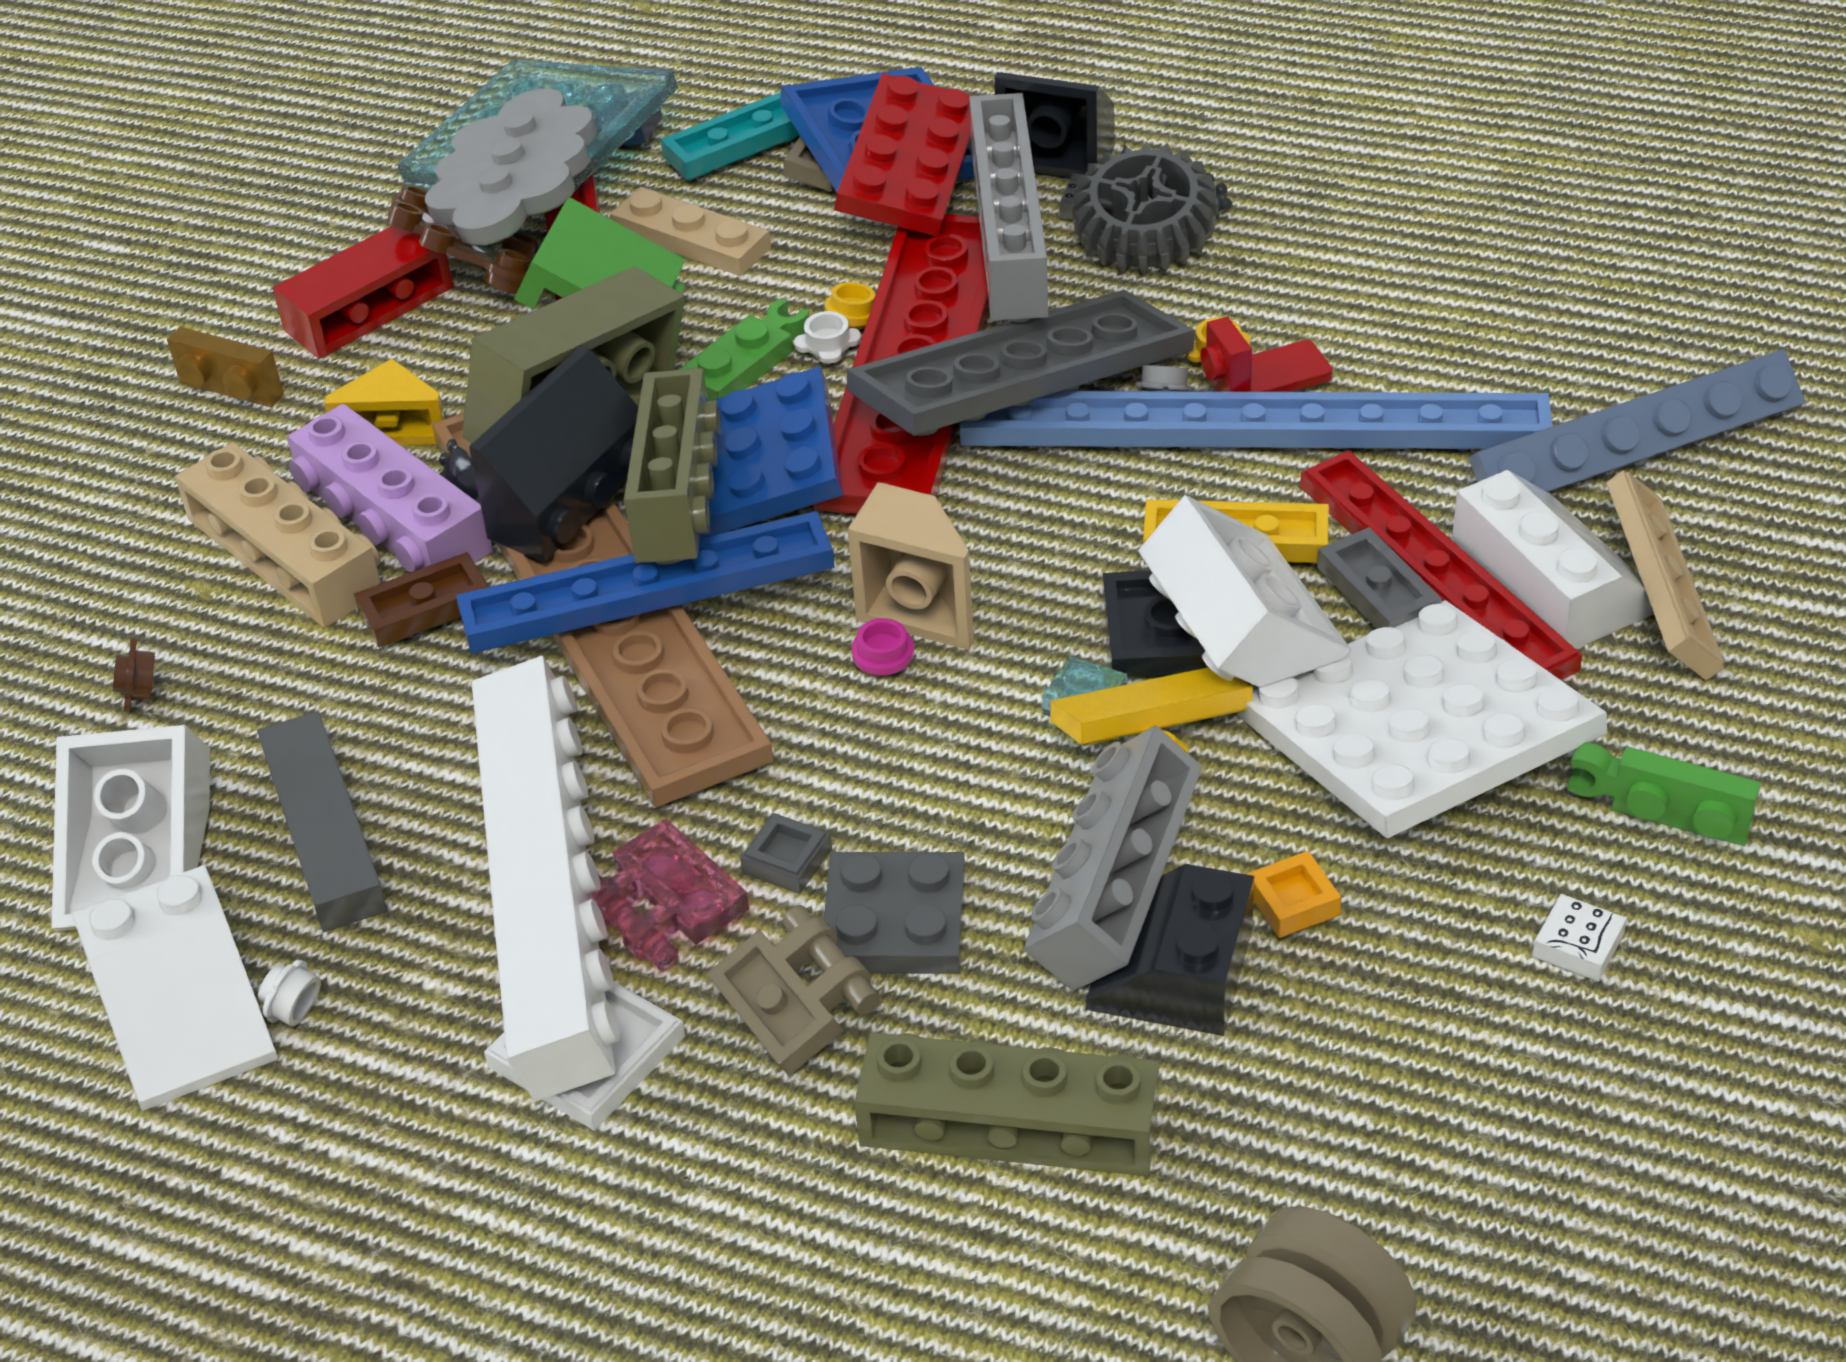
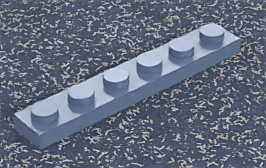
(1647, 425)

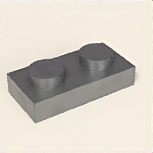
(1375, 579)

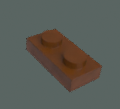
(418, 599)

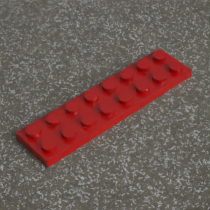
(925, 296)

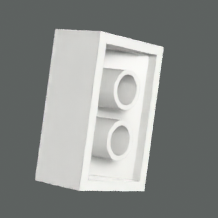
(1548, 558)
(1238, 597)

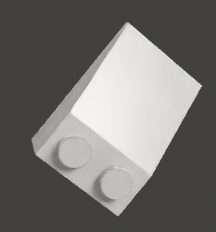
(125, 813)
(174, 987)

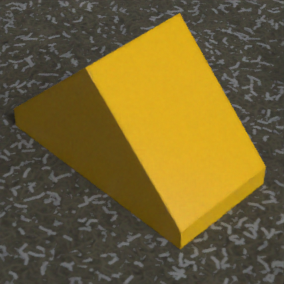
(393, 403)

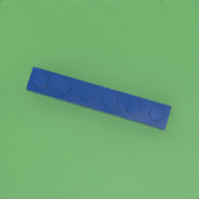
(626, 588)

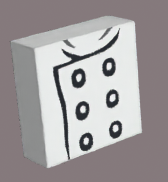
(1579, 937)

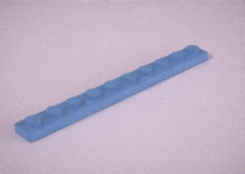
(1264, 420)

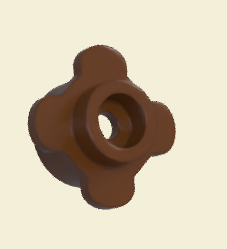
(134, 675)

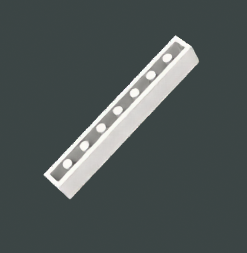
(543, 882)

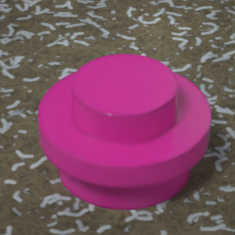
(882, 647)

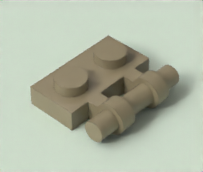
(776, 1002)

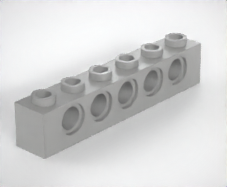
(1008, 208)

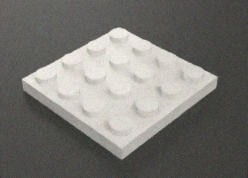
(1422, 718)

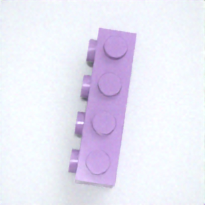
(386, 490)

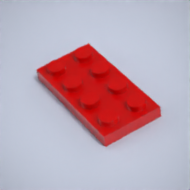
(907, 155)

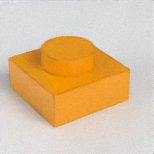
(1295, 894)

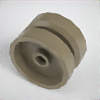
(1313, 1294)

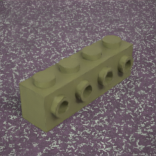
(672, 466)
(1008, 1103)

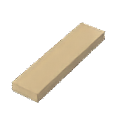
(1665, 575)

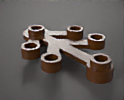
(504, 268)

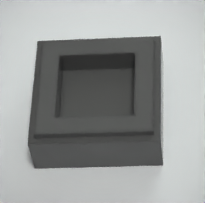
(786, 853)

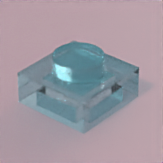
(1078, 678)

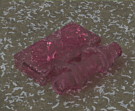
(681, 884)

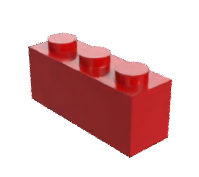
(360, 290)

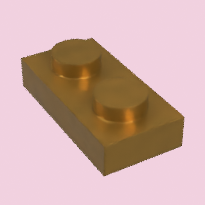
(225, 366)

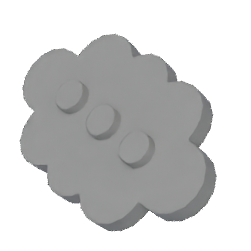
(511, 166)

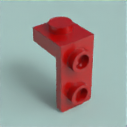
(1234, 368)

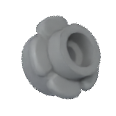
(1164, 379)

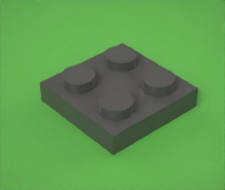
(898, 909)

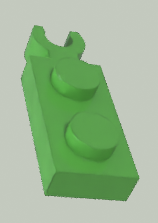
(749, 350)
(1668, 791)

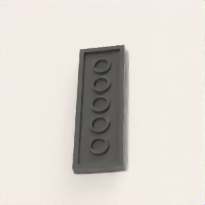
(1019, 362)

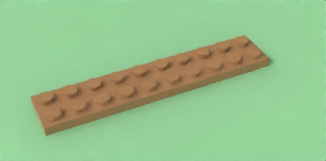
(647, 673)

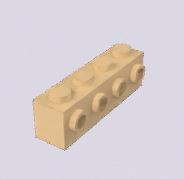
(279, 533)

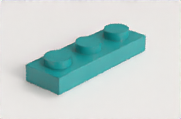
(728, 138)

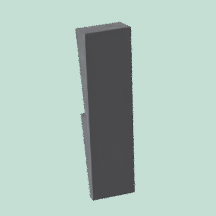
(322, 822)

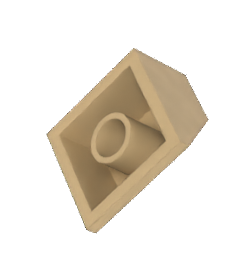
(911, 566)

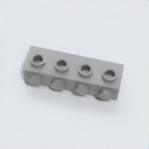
(1113, 859)

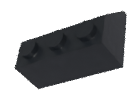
(555, 457)

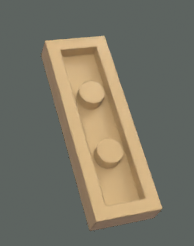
(693, 231)

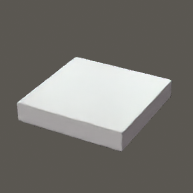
(645, 1041)

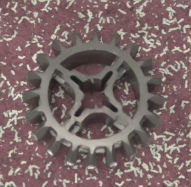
(1145, 208)

